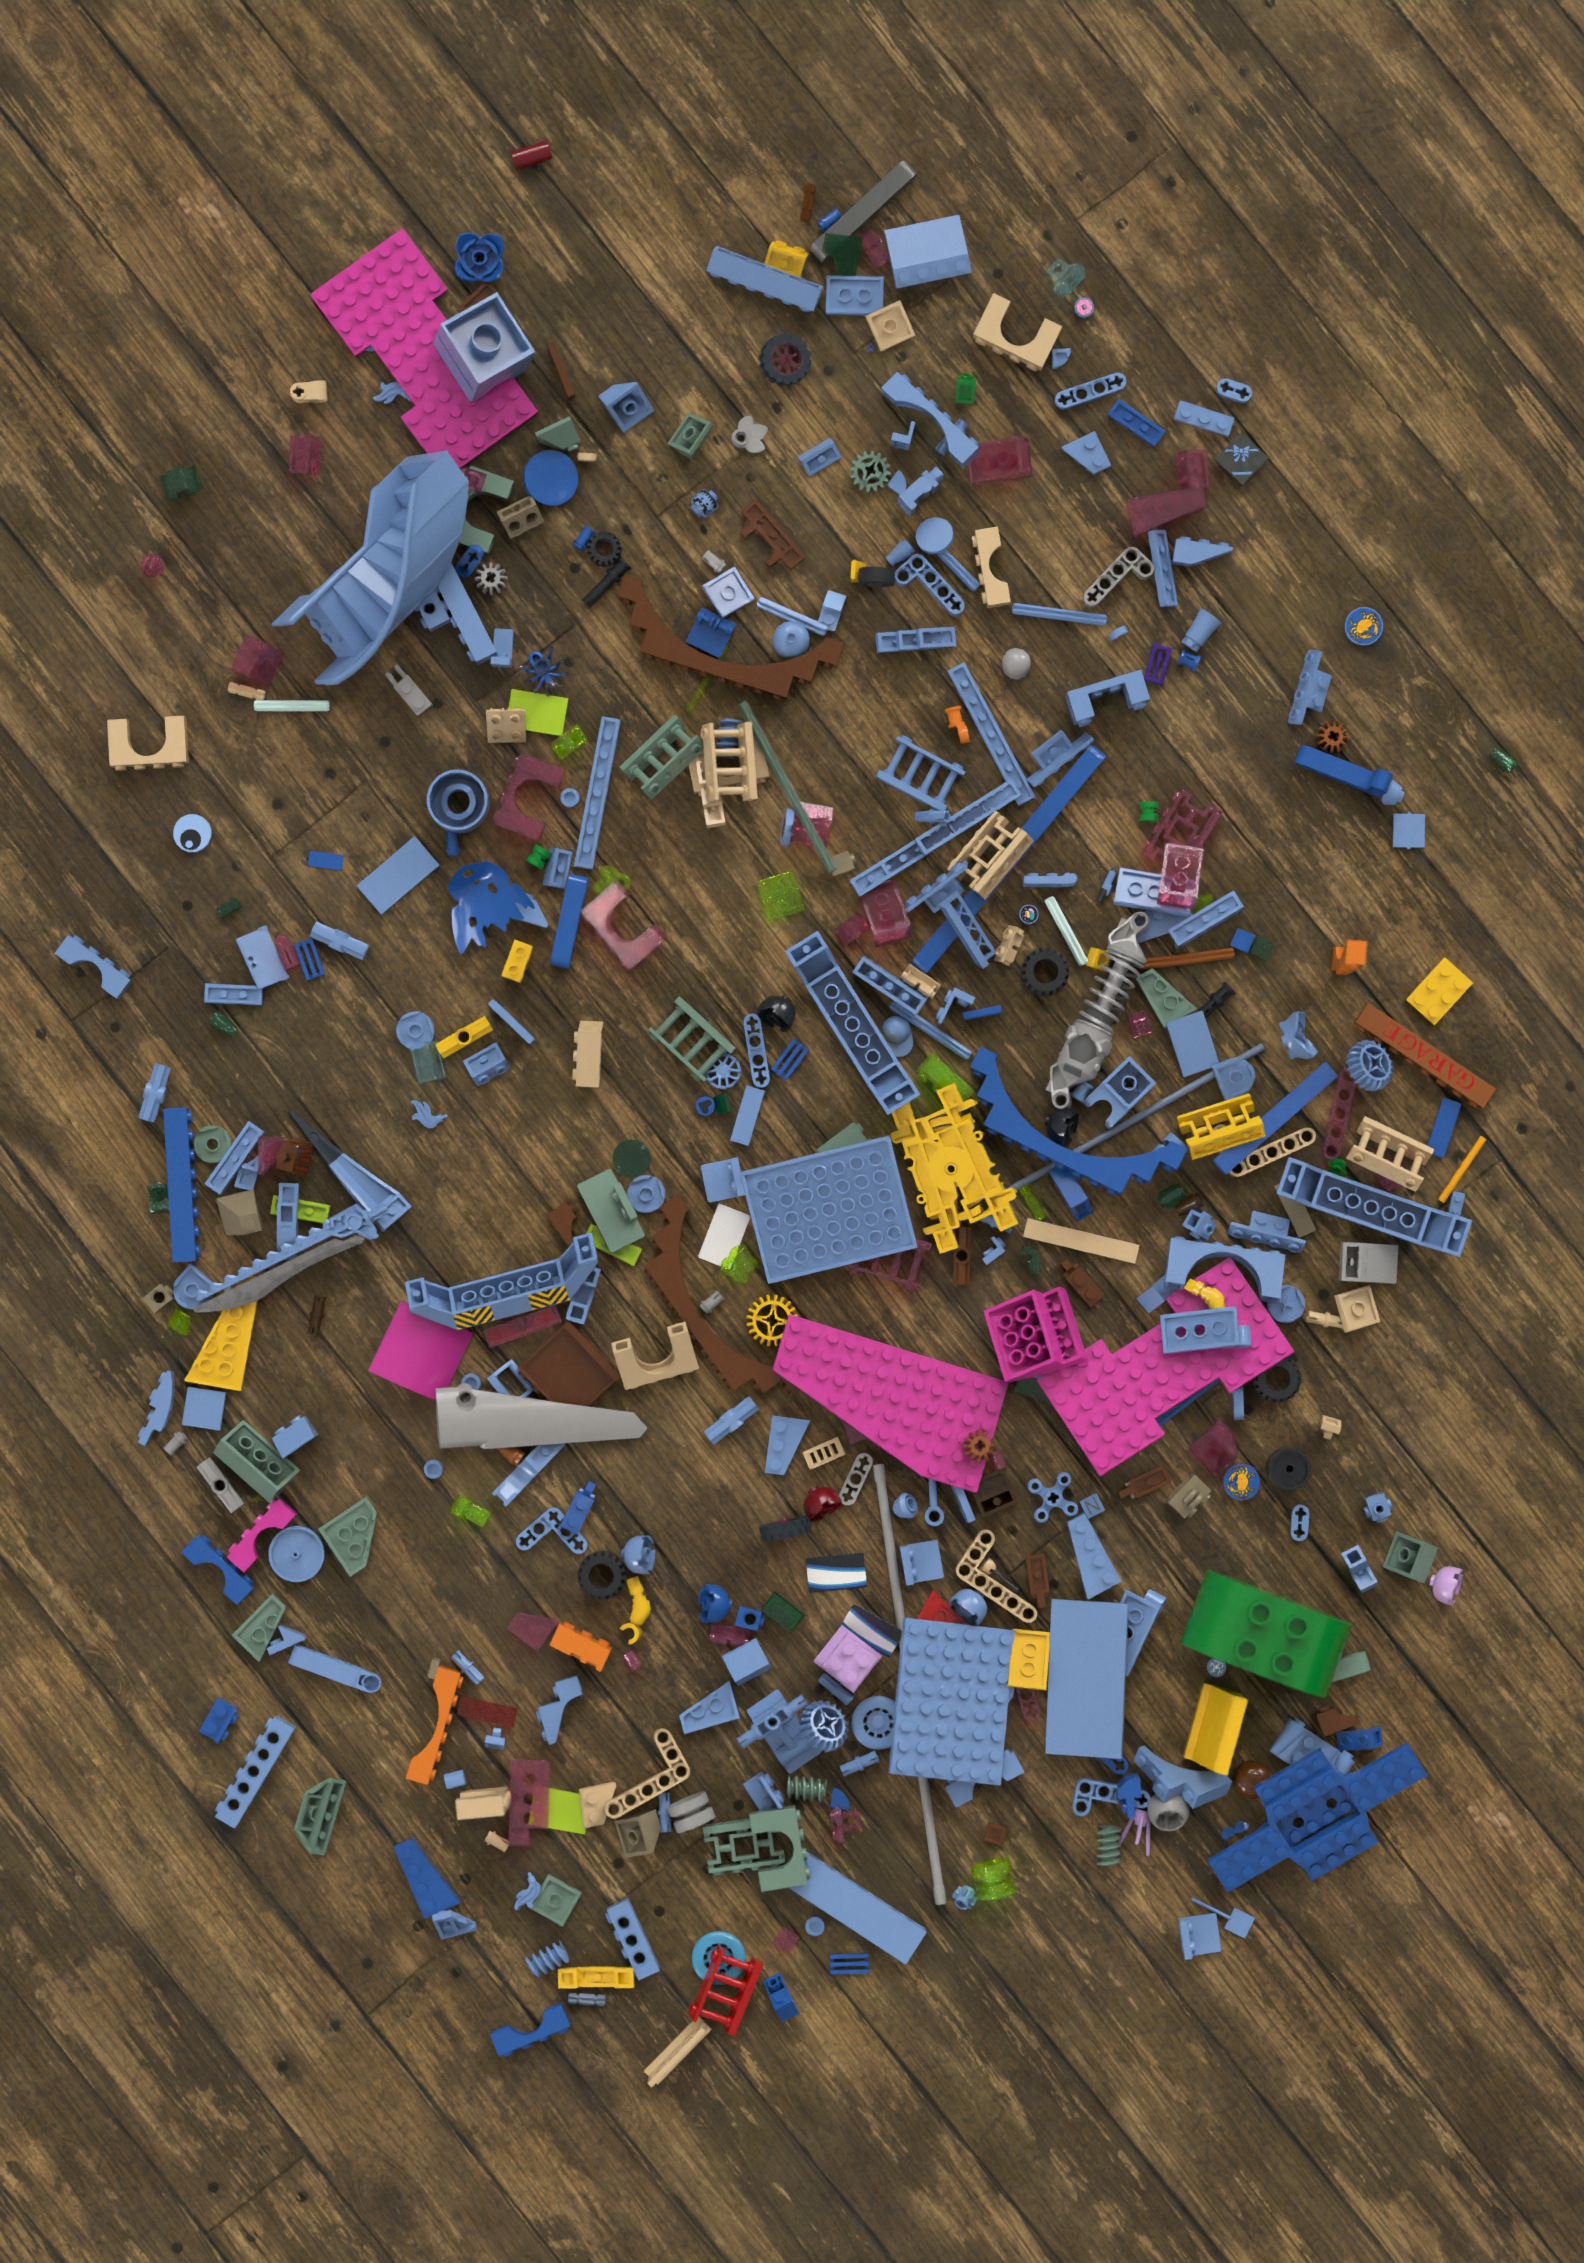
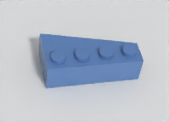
(1093, 1562)

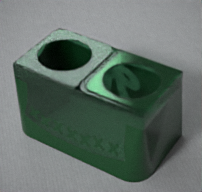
(782, 1612)

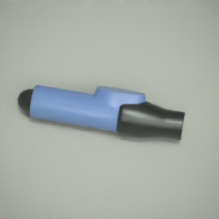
(1106, 888)

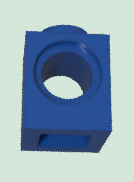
(743, 1611)

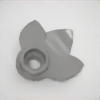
(752, 433)

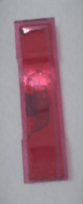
(522, 1326)

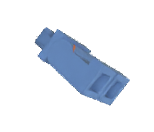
(920, 490)

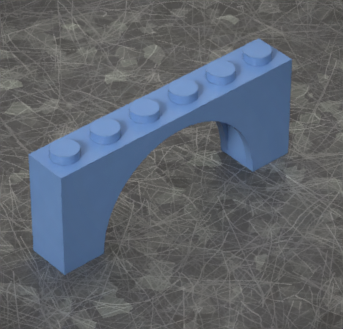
(1264, 1266)

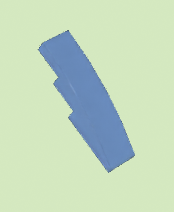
(915, 639)

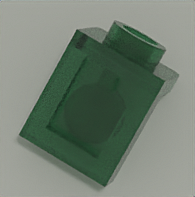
(1261, 948)
(1033, 1262)

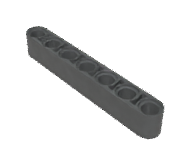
(868, 206)

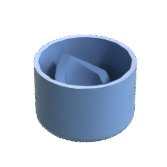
(440, 792)

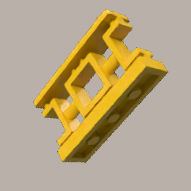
(1223, 1137)

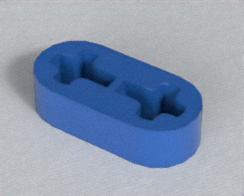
(466, 558)
(1109, 1762)

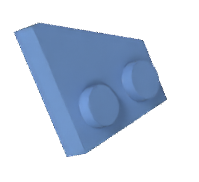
(452, 1924)

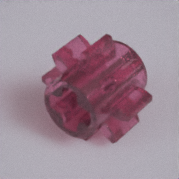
(152, 565)

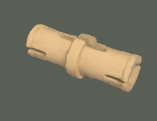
(1324, 1319)

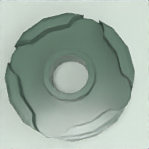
(202, 1138)

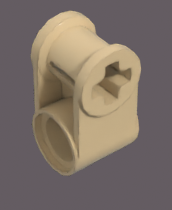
(312, 392)

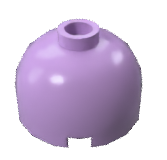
(1446, 1584)

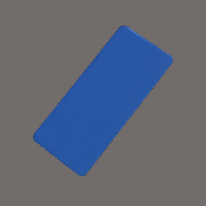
(325, 860)

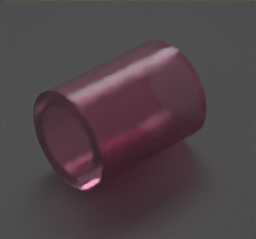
(997, 1460)
(632, 1660)

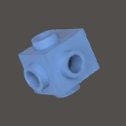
(1199, 1224)
(1377, 1500)

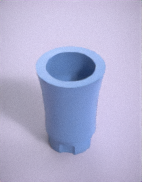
(1200, 630)

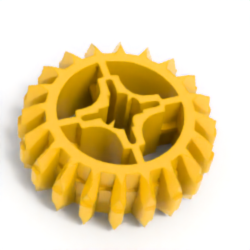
(755, 1317)

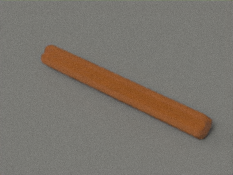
(1189, 958)

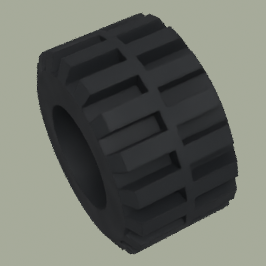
(1057, 960)
(1287, 1391)
(589, 1563)

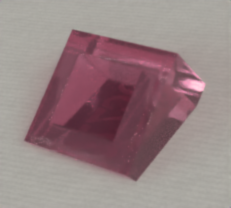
(1140, 1023)

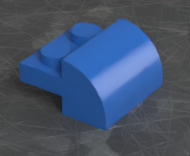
(1126, 1790)

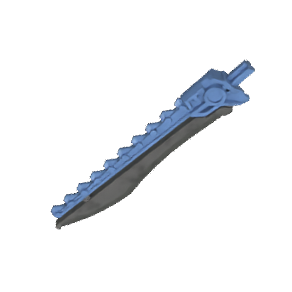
(341, 1225)

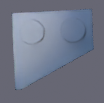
(1088, 452)

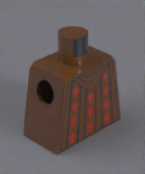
(294, 1157)

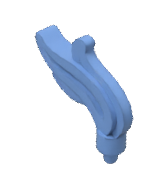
(389, 392)
(424, 1115)
(529, 1895)

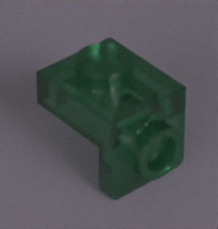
(158, 1198)

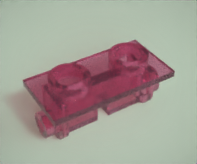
(721, 1633)

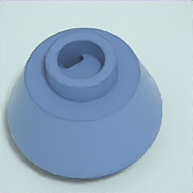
(1393, 794)
(905, 1506)

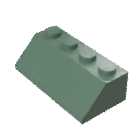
(256, 1461)

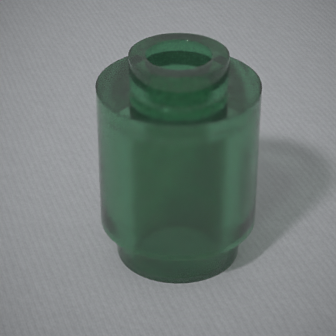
(1171, 1196)

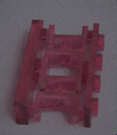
(1167, 825)

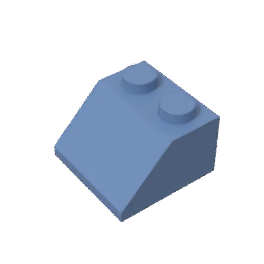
(294, 1436)

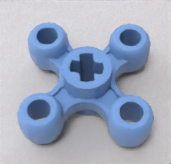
(1045, 1493)

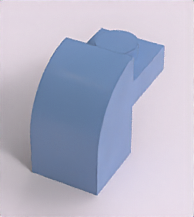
(1359, 1569)

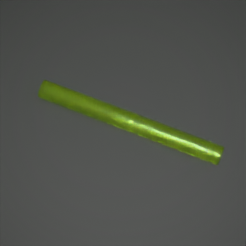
(702, 687)

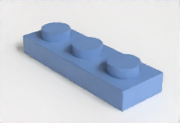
(1204, 418)

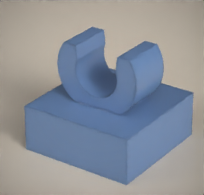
(495, 1741)

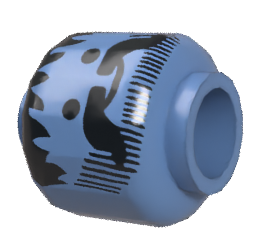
(704, 503)

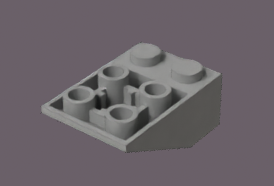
(1368, 1262)

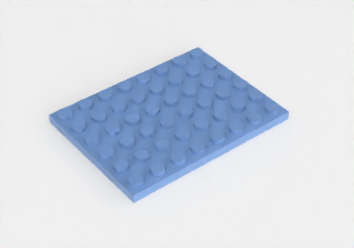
(828, 1209)
(951, 1701)

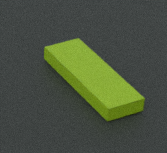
(307, 1210)
(627, 1254)

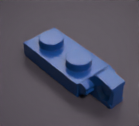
(578, 1509)

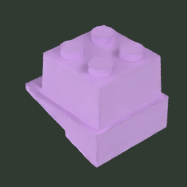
(847, 1658)

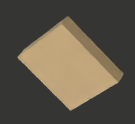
(890, 325)
(1357, 1308)

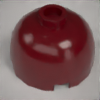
(820, 1502)

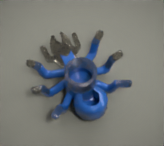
(542, 669)

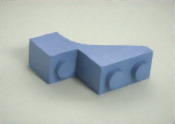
(551, 1713)

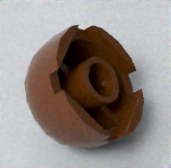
(1247, 1776)

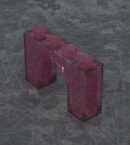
(527, 769)
(599, 915)

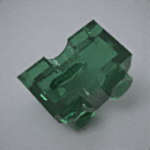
(180, 481)

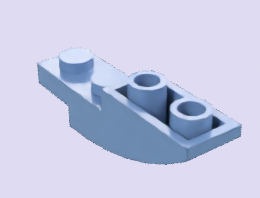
(287, 1215)
(163, 1401)

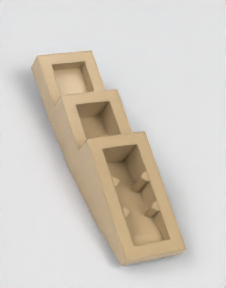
(713, 810)

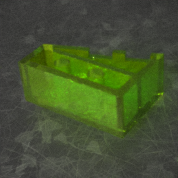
(941, 1075)

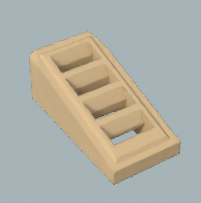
(806, 1453)

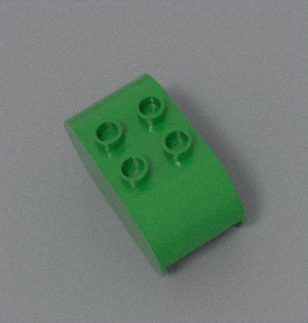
(1266, 1633)

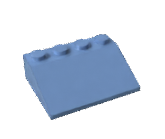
(927, 251)

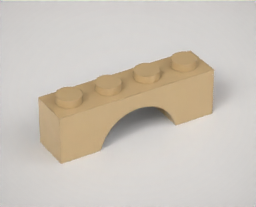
(995, 591)

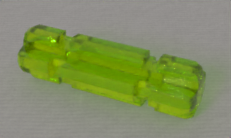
(1032, 1203)

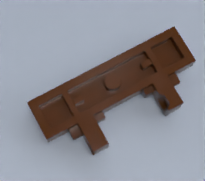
(762, 523)

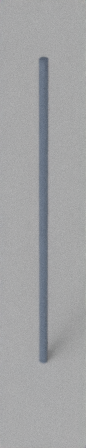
(1134, 1119)

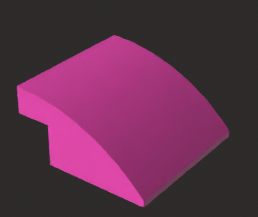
(1035, 1334)
(419, 1352)

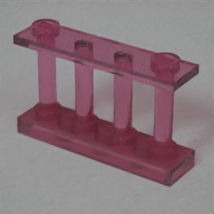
(910, 1283)

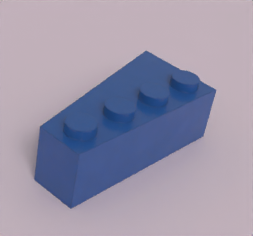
(427, 1883)

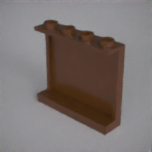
(568, 1368)

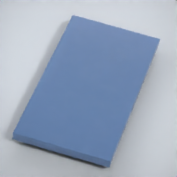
(1087, 1678)

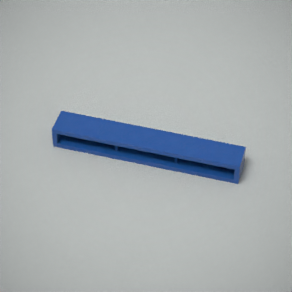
(180, 1184)

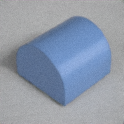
(455, 1779)

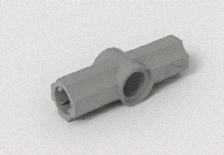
(212, 1475)

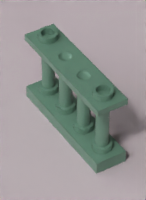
(653, 747)
(709, 1034)

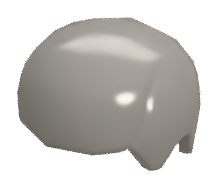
(1016, 663)

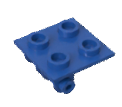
(710, 632)

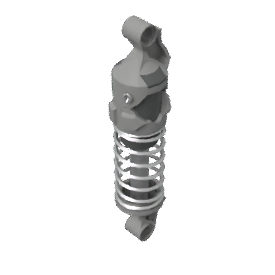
(1092, 1034)

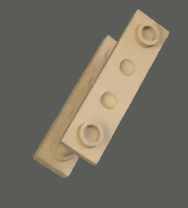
(747, 762)
(1395, 1141)

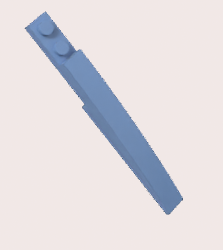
(935, 838)

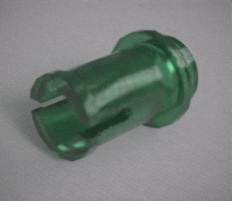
(229, 907)

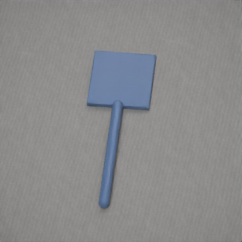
(1238, 1921)

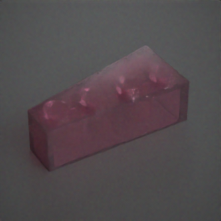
(1161, 509)

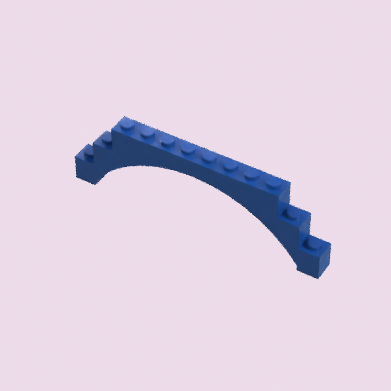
(1107, 1172)

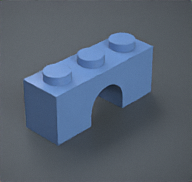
(582, 1299)

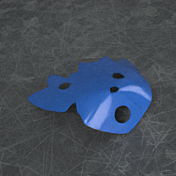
(481, 903)

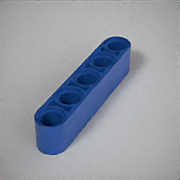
(569, 921)

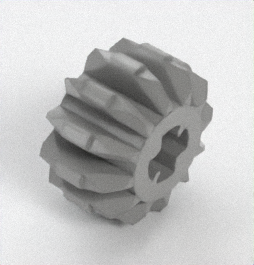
(484, 578)

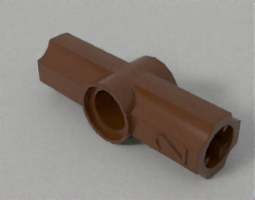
(961, 1269)

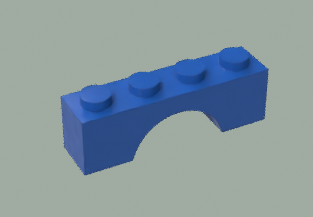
(236, 1584)
(508, 2039)

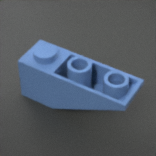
(1192, 553)

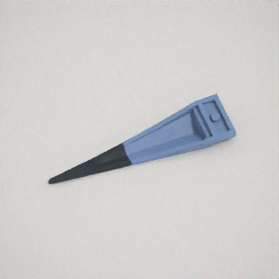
(361, 1184)

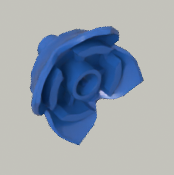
(469, 247)

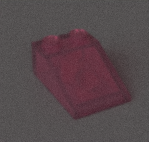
(1002, 460)
(1180, 876)
(886, 914)

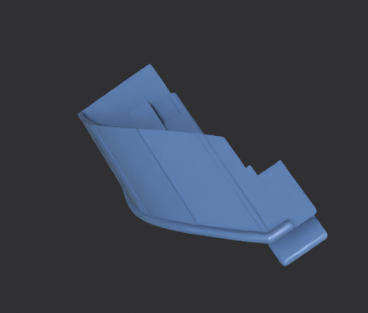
(405, 552)

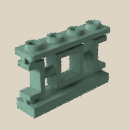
(741, 1827)

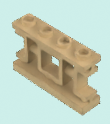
(1002, 860)

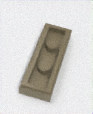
(1297, 1215)

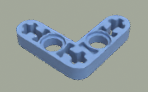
(548, 1525)

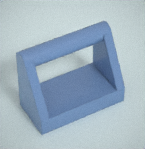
(500, 1388)

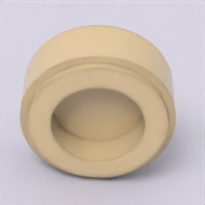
(588, 457)

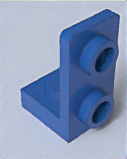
(1359, 1739)

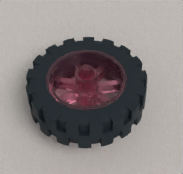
(801, 352)
(785, 1528)

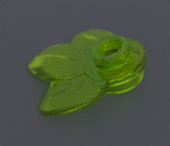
(610, 875)
(742, 1264)

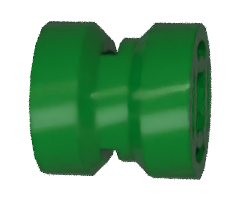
(1148, 811)
(538, 856)

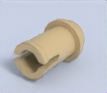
(496, 1841)

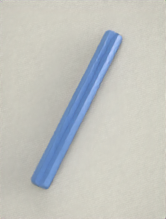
(1059, 614)
(931, 1030)

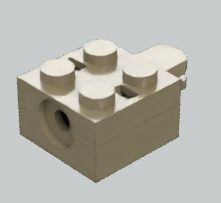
(1188, 1496)

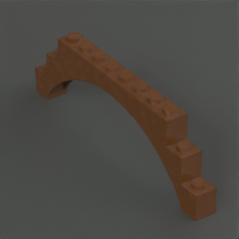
(769, 679)
(668, 1275)

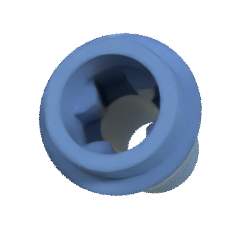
(901, 552)

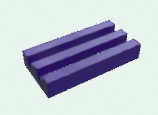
(1153, 680)

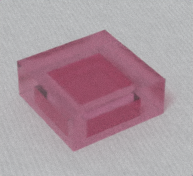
(786, 1939)

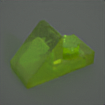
(569, 742)

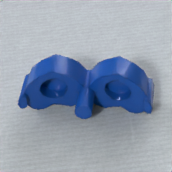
(1239, 1827)

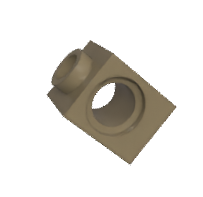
(844, 862)
(151, 1301)

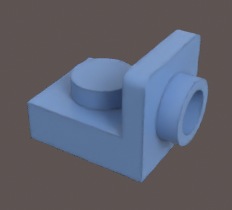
(992, 1254)

